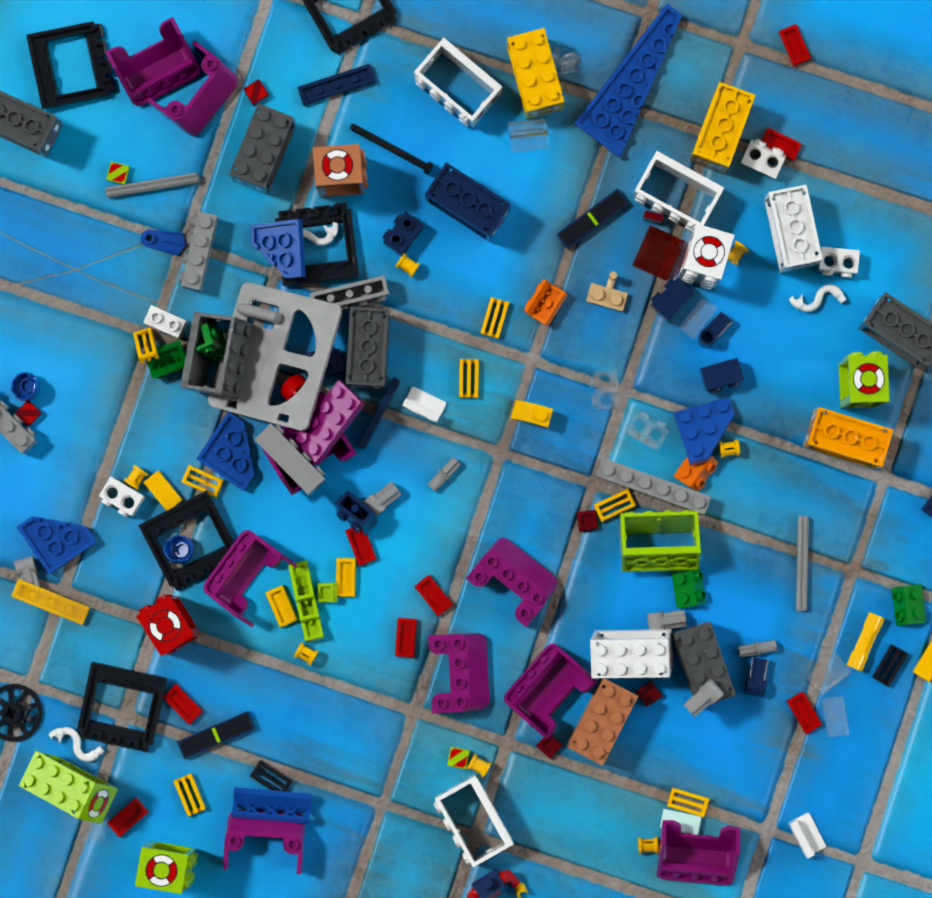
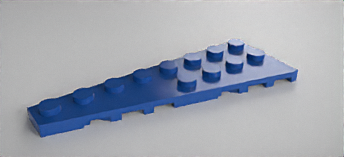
(620, 100)

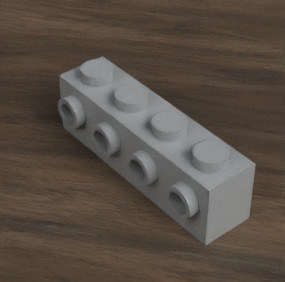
(199, 251)
(355, 293)
(14, 431)
(290, 459)

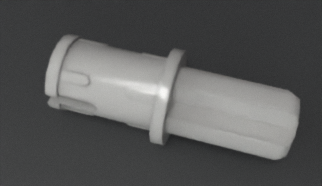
(444, 474)
(757, 648)

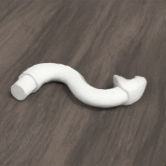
(331, 233)
(836, 291)
(88, 757)

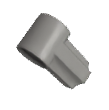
(379, 501)
(27, 570)
(666, 620)
(707, 695)

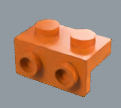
(545, 302)
(695, 475)

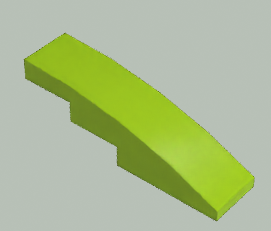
(306, 602)

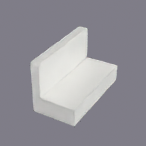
(424, 404)
(807, 835)

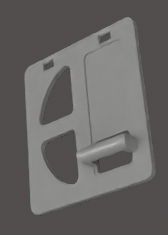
(269, 353)

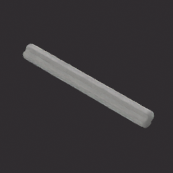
(152, 185)
(802, 563)

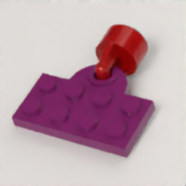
(330, 417)

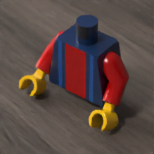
(495, 884)

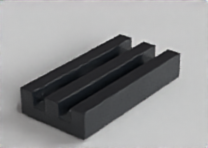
(896, 669)
(264, 783)

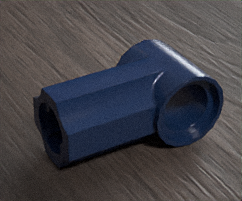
(715, 329)
(756, 681)

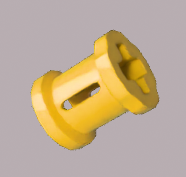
(736, 253)
(407, 265)
(735, 451)
(135, 477)
(306, 653)
(479, 765)
(648, 845)

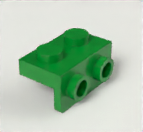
(214, 343)
(170, 359)
(688, 588)
(908, 604)

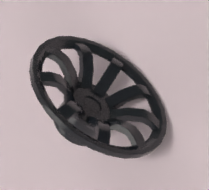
(14, 712)

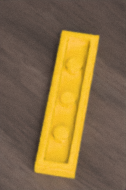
(50, 601)

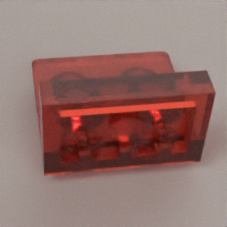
(658, 253)

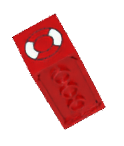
(168, 624)

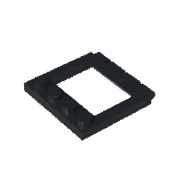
(354, 33)
(44, 70)
(332, 270)
(176, 516)
(126, 679)

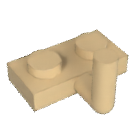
(607, 296)

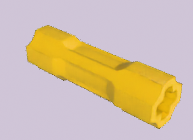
(866, 639)

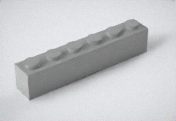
(652, 486)

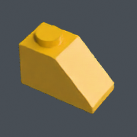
(531, 413)

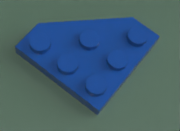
(281, 246)
(703, 428)
(229, 452)
(55, 541)

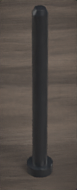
(392, 148)

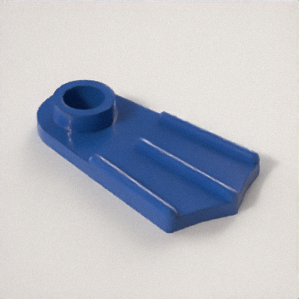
(165, 241)

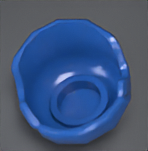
(25, 386)
(178, 549)

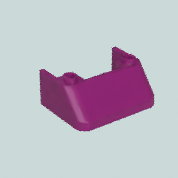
(206, 101)
(239, 569)
(238, 828)

